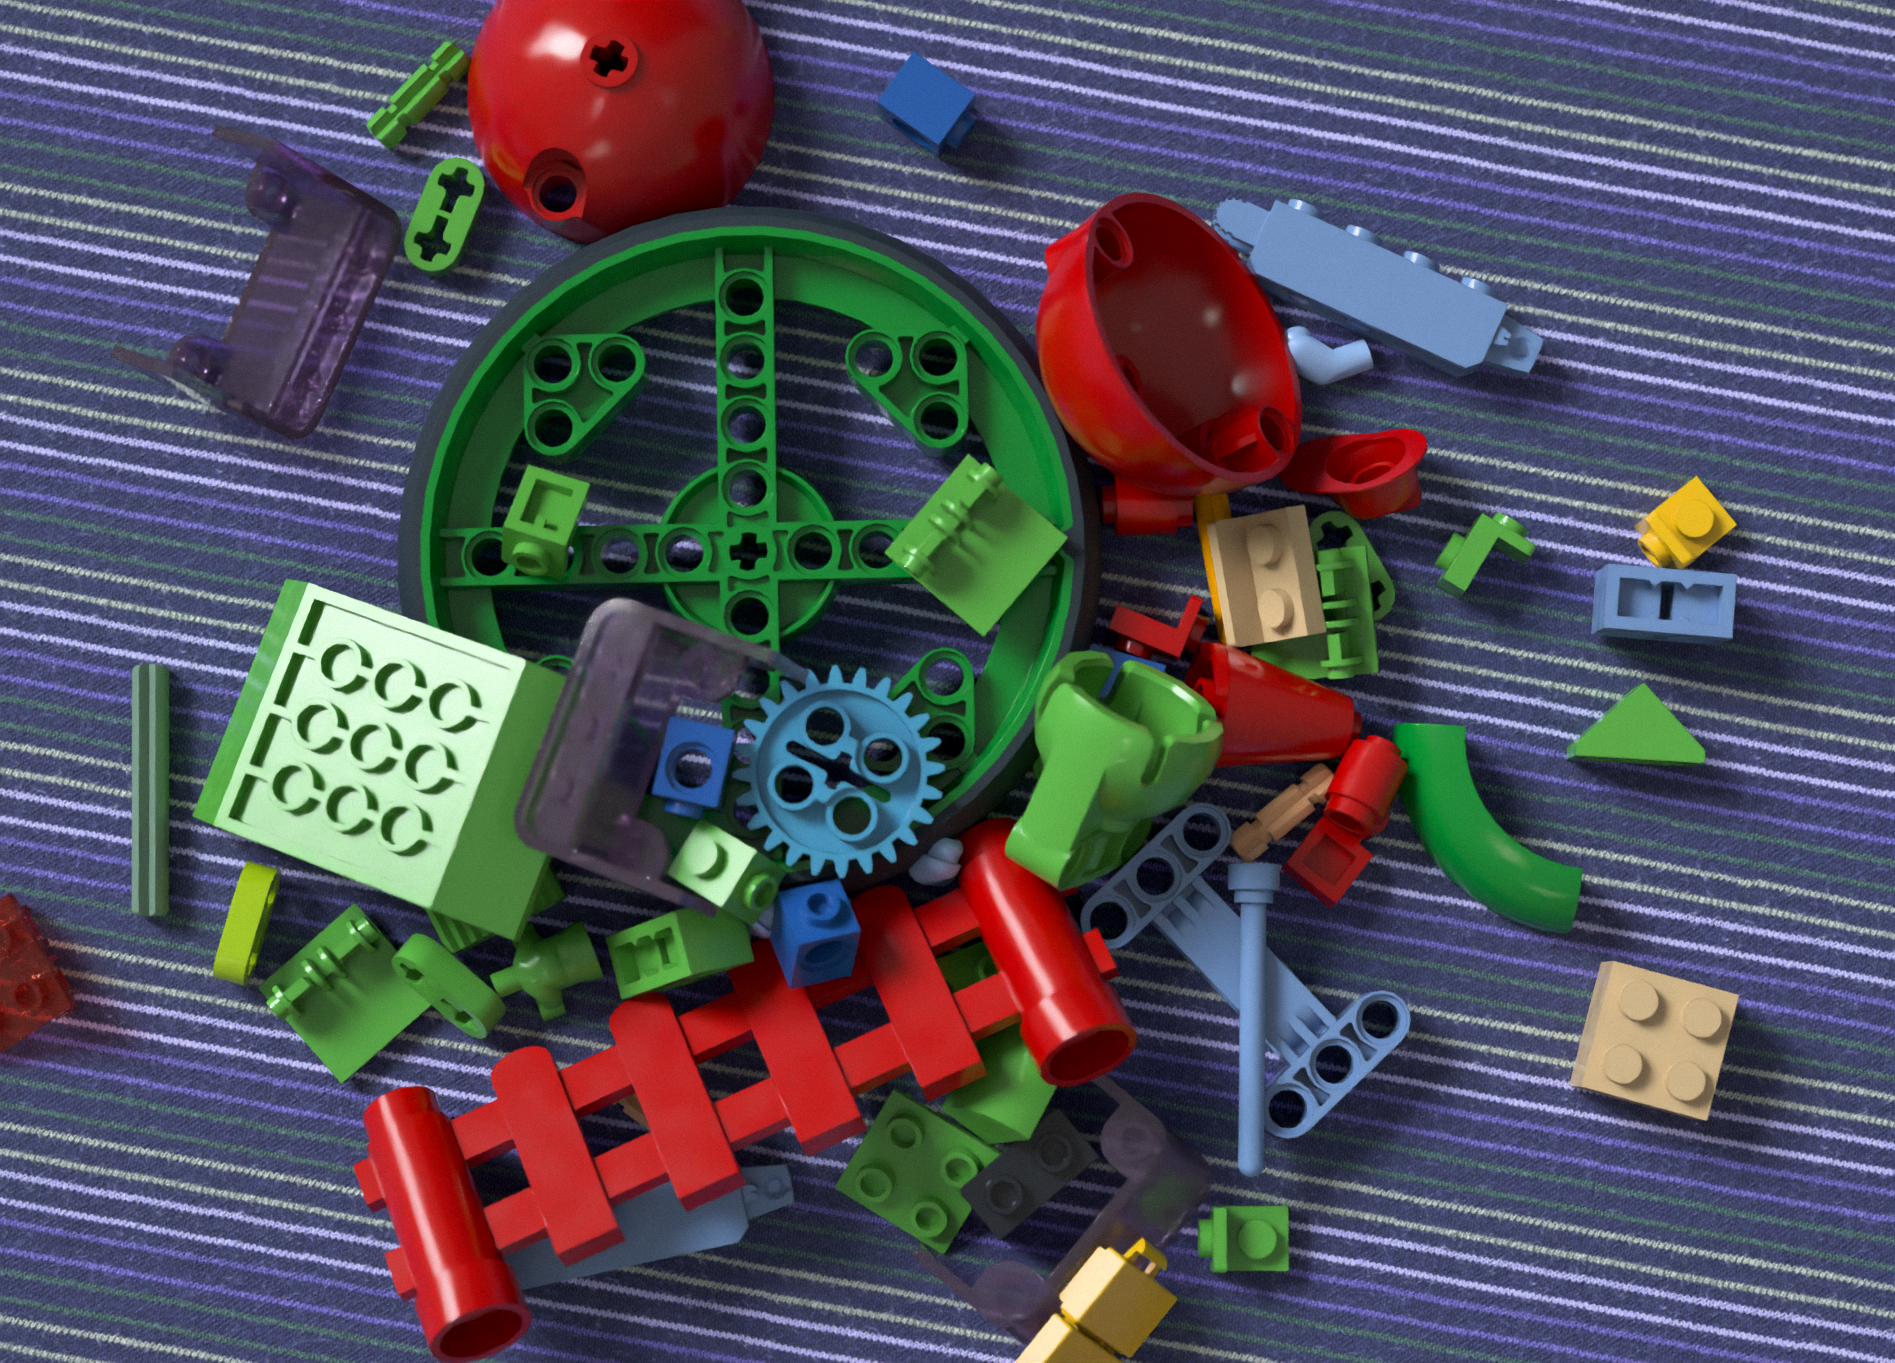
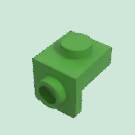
(1465, 555)
(727, 872)

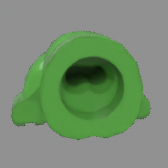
(548, 967)

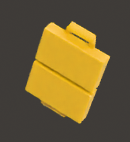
(1105, 1302)

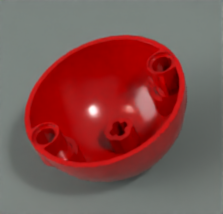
(649, 140)
(1166, 352)

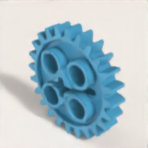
(866, 719)

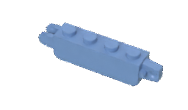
(1375, 290)
(661, 1228)

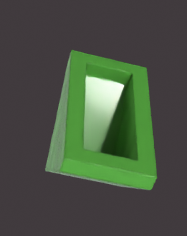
(1638, 732)

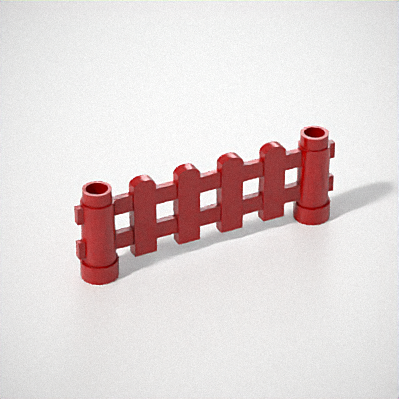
(423, 1158)

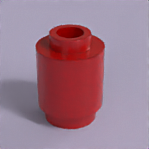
(1142, 510)
(1365, 784)

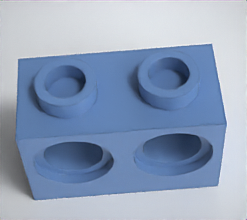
(1664, 604)

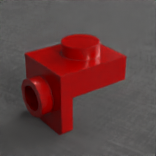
(1144, 636)

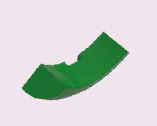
(1469, 842)

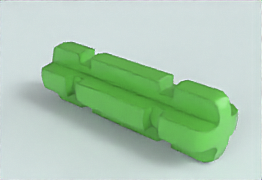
(419, 94)

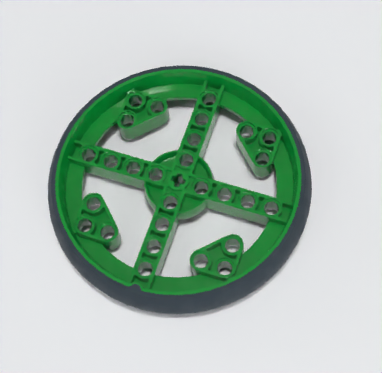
(806, 260)

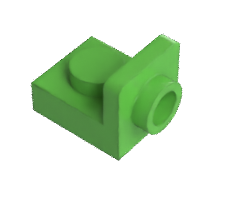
(543, 522)
(1245, 1238)

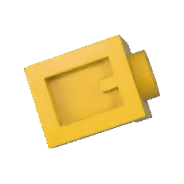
(1683, 527)

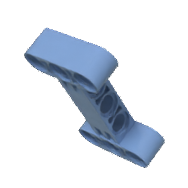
(1209, 939)

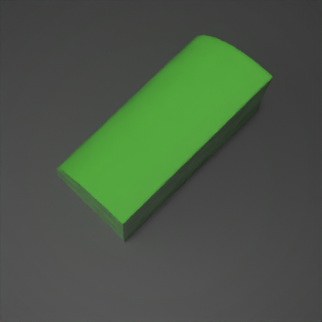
(1008, 1099)

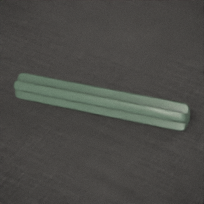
(150, 790)

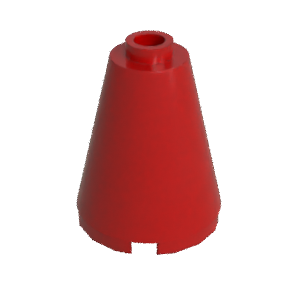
(1270, 710)

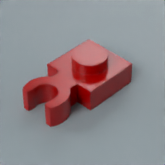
(1330, 859)

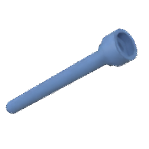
(1254, 889)

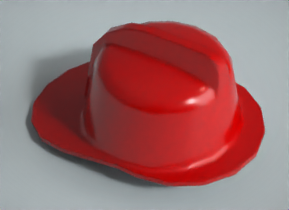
(1361, 472)

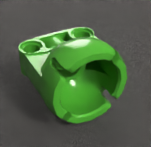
(1109, 765)

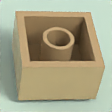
(1654, 1040)

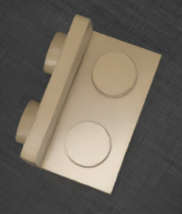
(1266, 577)

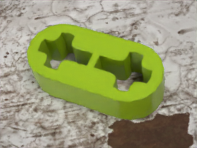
(246, 923)

